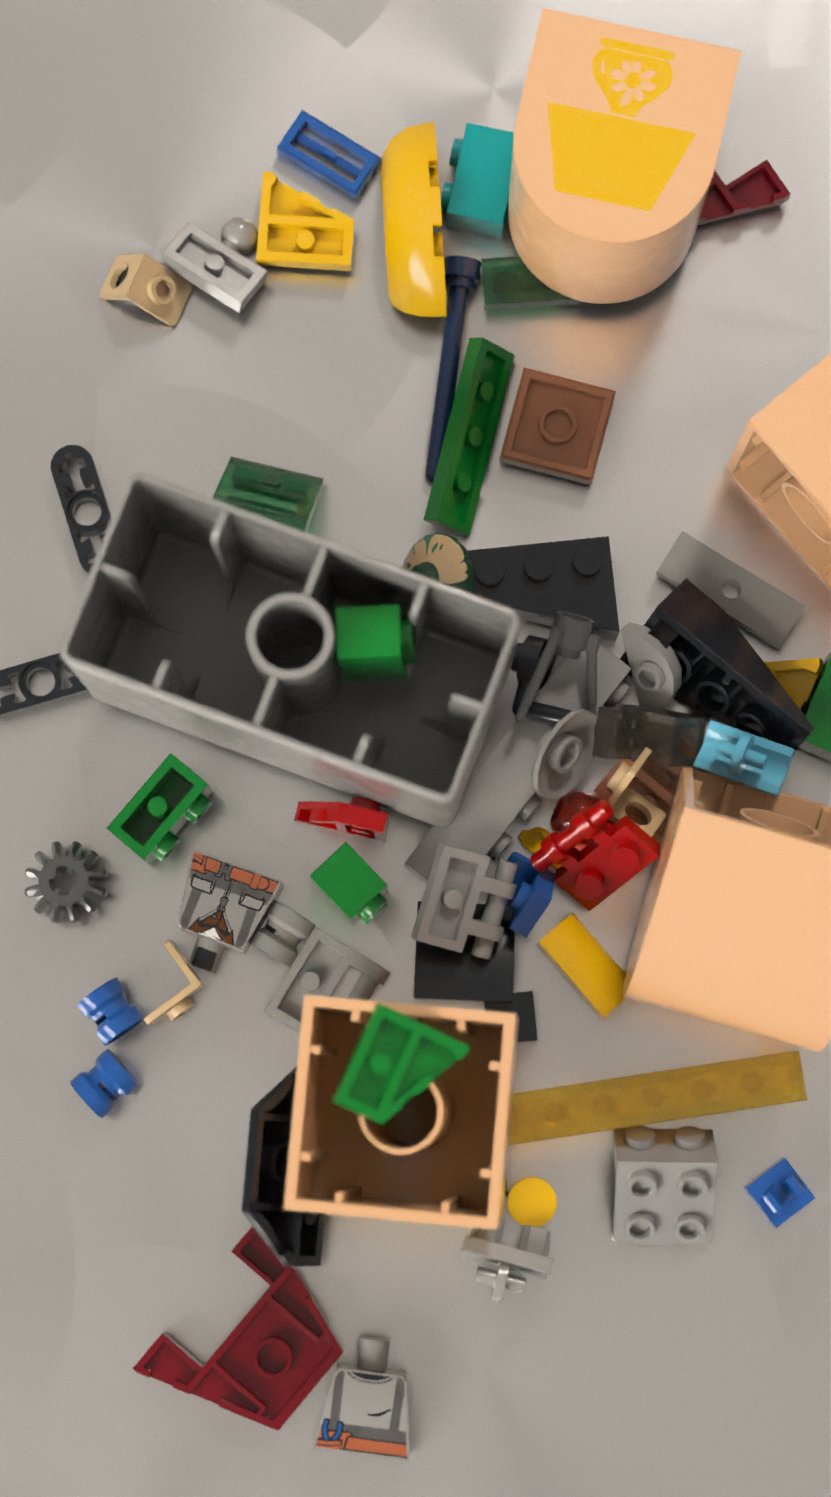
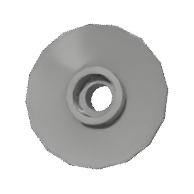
(564, 755)

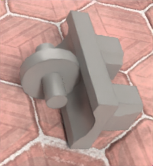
(529, 1258)

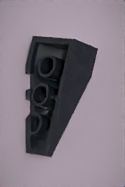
(722, 670)

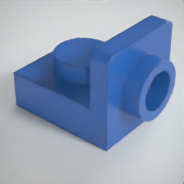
(531, 895)

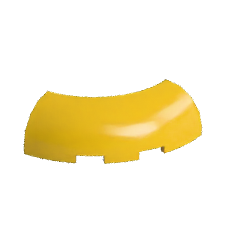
(410, 214)

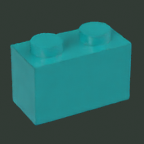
(481, 182)

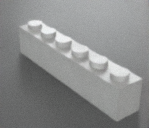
(504, 781)

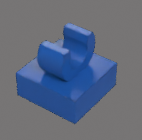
(779, 1192)

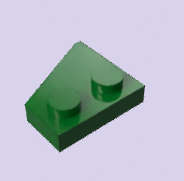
(393, 1064)

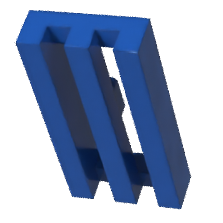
(362, 177)

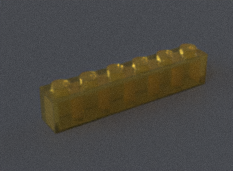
(657, 1097)

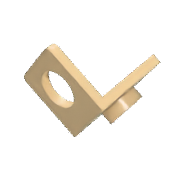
(148, 287)
(625, 796)
(182, 1001)

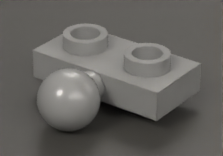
(218, 265)

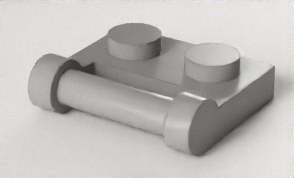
(317, 973)

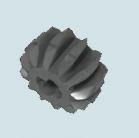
(52, 874)

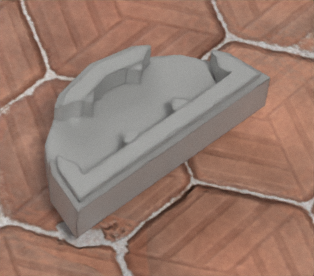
(654, 667)

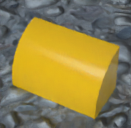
(584, 965)

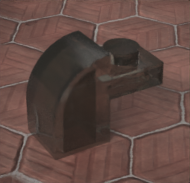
(629, 729)

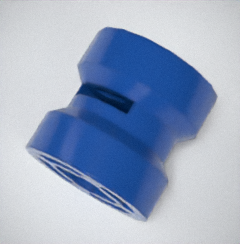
(110, 1011)
(113, 1075)

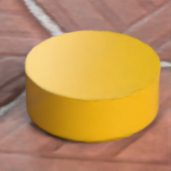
(531, 1202)

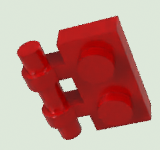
(605, 863)

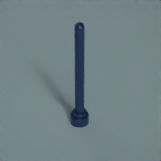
(460, 278)

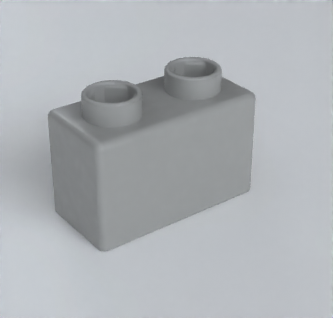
(234, 640)

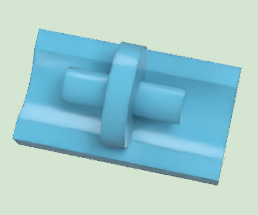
(744, 758)

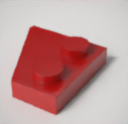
(358, 818)

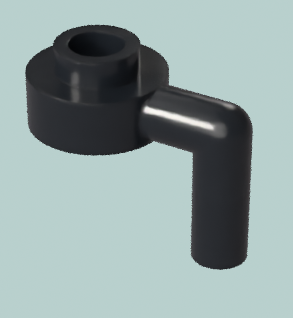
(524, 664)

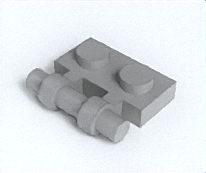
(452, 896)

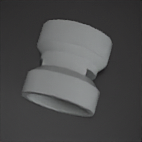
(282, 933)

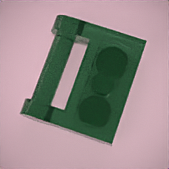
(270, 492)

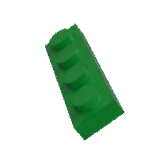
(469, 437)

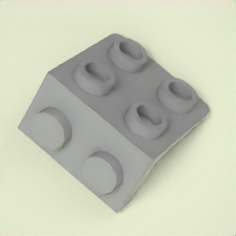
(664, 1186)

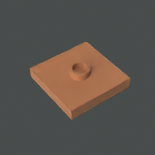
(557, 426)

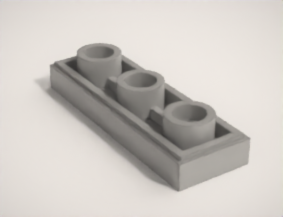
(759, 605)

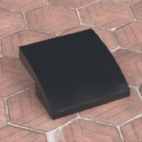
(465, 977)

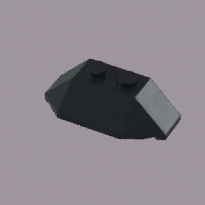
(290, 1234)

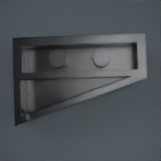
(550, 579)

